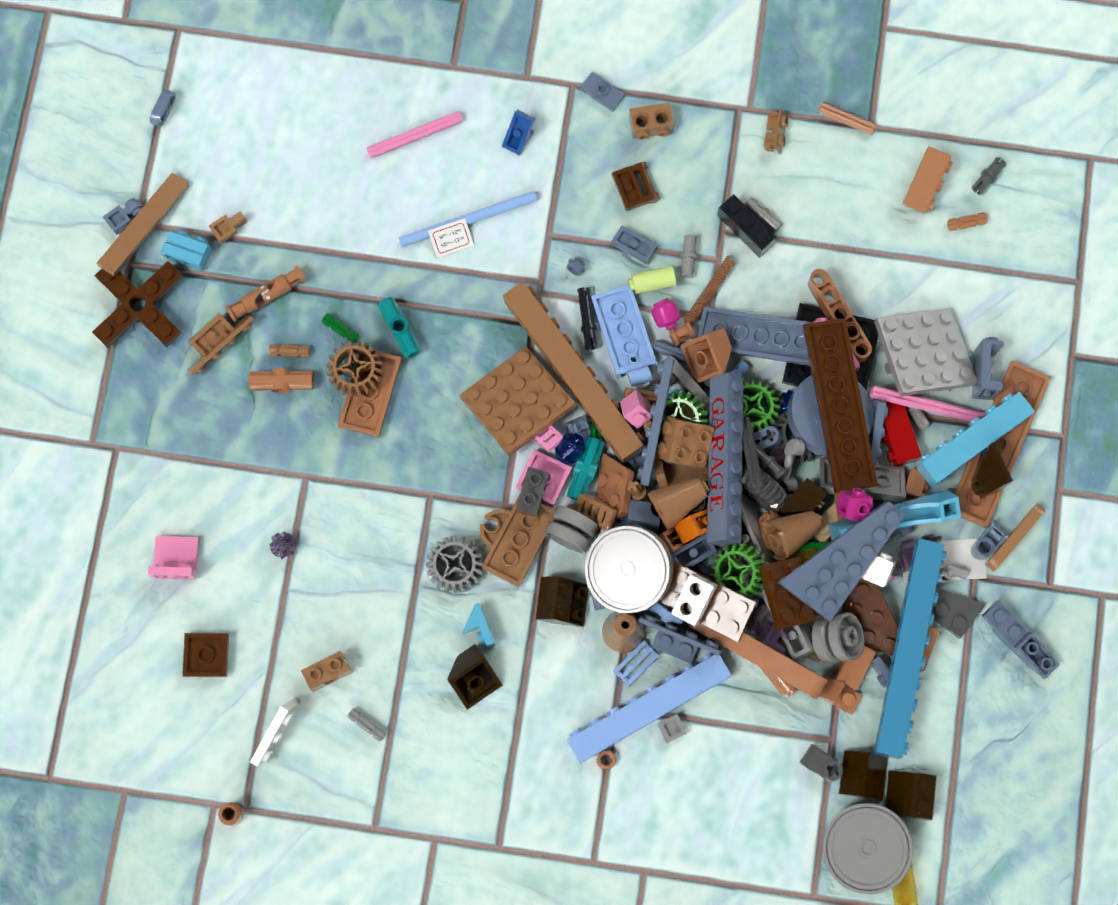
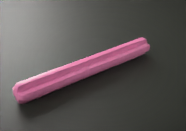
(414, 134)

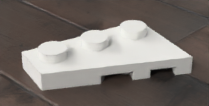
(274, 732)

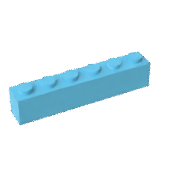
(975, 439)

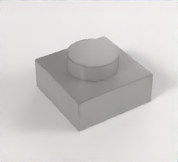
(671, 728)

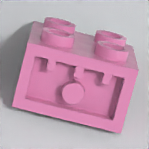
(174, 558)

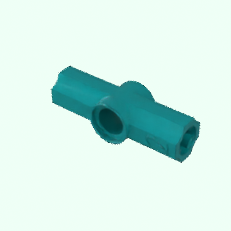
(393, 317)
(585, 468)

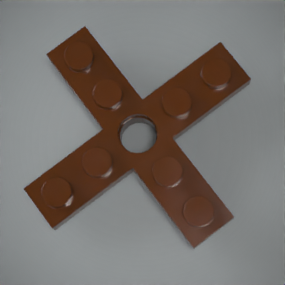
(151, 292)

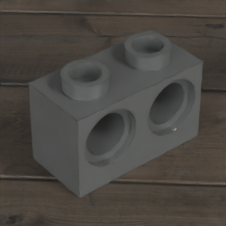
(532, 492)

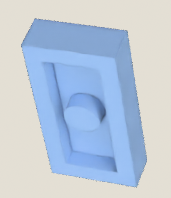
(665, 613)

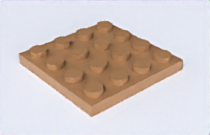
(517, 401)

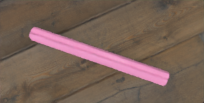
(925, 404)

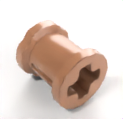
(681, 334)

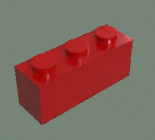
(900, 436)

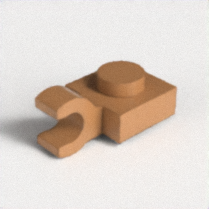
(225, 228)

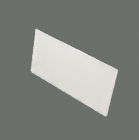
(959, 554)

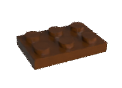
(784, 606)

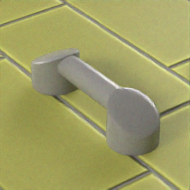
(792, 448)

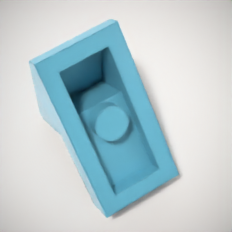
(477, 621)

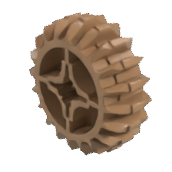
(347, 368)

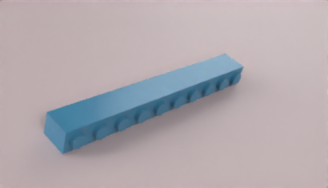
(909, 648)

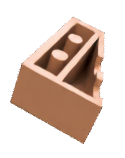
(927, 180)

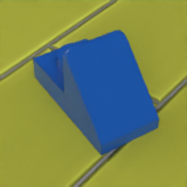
(518, 132)

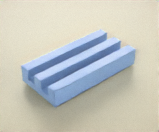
(642, 669)

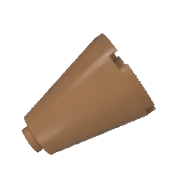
(678, 500)
(790, 533)
(622, 639)

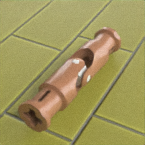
(269, 291)

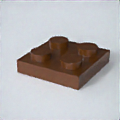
(205, 655)

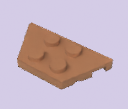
(613, 486)

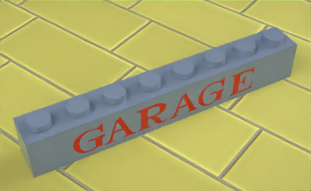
(725, 460)

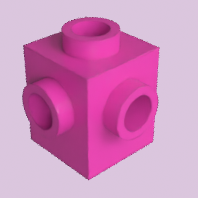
(854, 504)

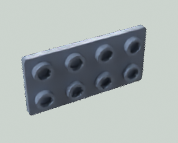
(676, 642)

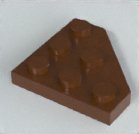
(874, 616)

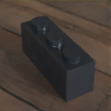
(746, 226)

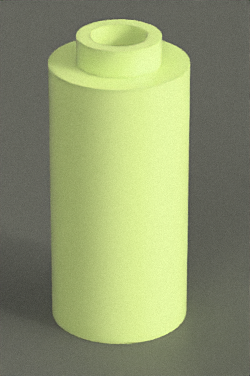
(652, 280)

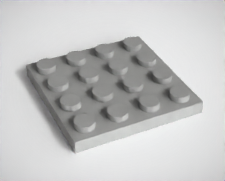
(925, 352)

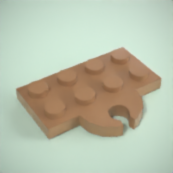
(514, 542)

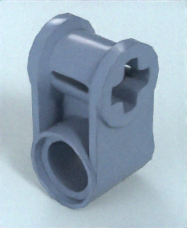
(991, 538)

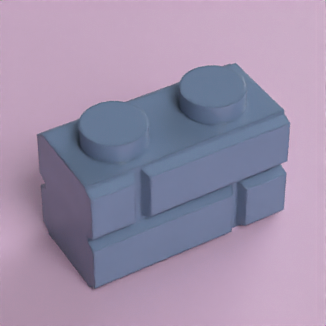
(694, 552)

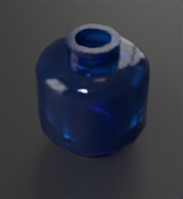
(570, 448)

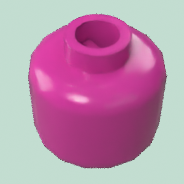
(666, 314)

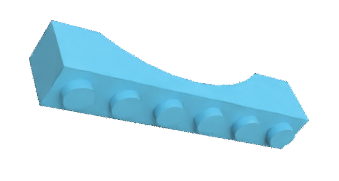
(927, 509)

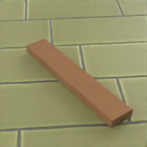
(143, 224)

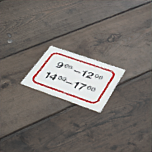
(451, 238)

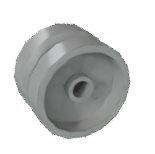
(571, 529)
(838, 639)

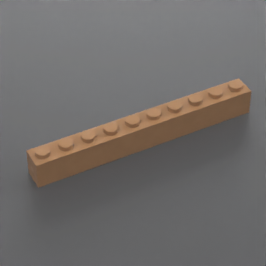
(573, 373)

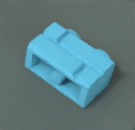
(186, 250)

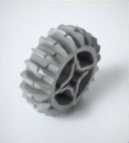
(470, 575)

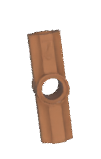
(281, 380)

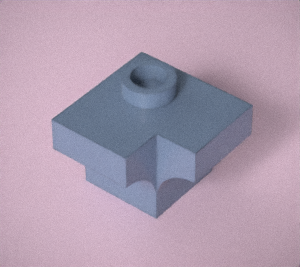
(641, 515)

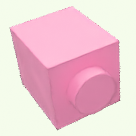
(636, 409)

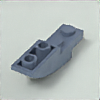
(1020, 641)

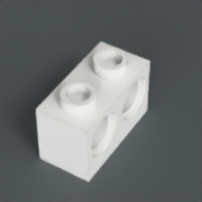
(698, 601)

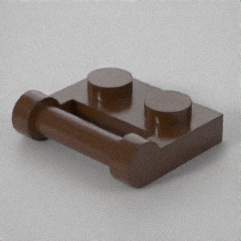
(629, 188)

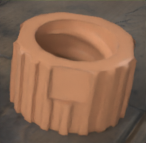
(609, 753)

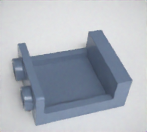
(985, 388)

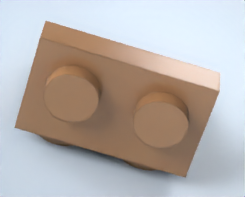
(684, 442)

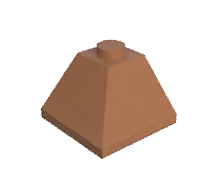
(707, 355)

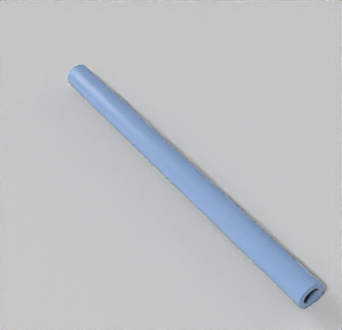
(472, 217)

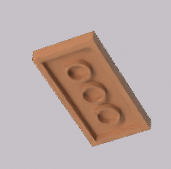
(368, 412)

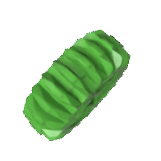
(680, 409)
(758, 411)
(730, 557)

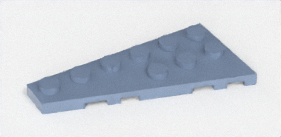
(836, 568)

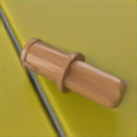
(637, 491)

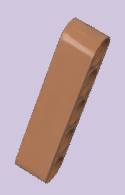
(839, 306)

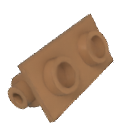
(777, 123)

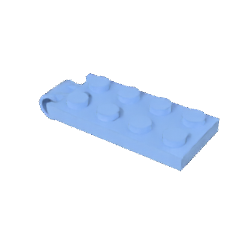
(624, 334)

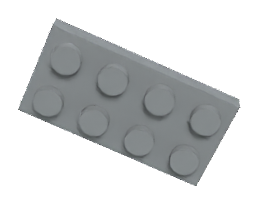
(889, 480)

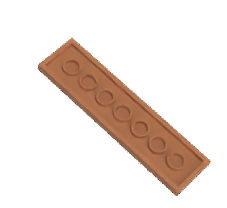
(1032, 387)

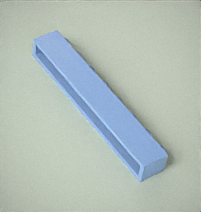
(648, 708)

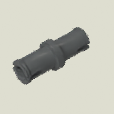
(988, 176)

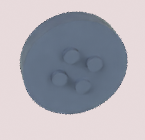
(805, 418)

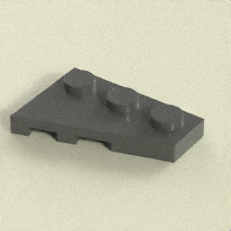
(955, 612)

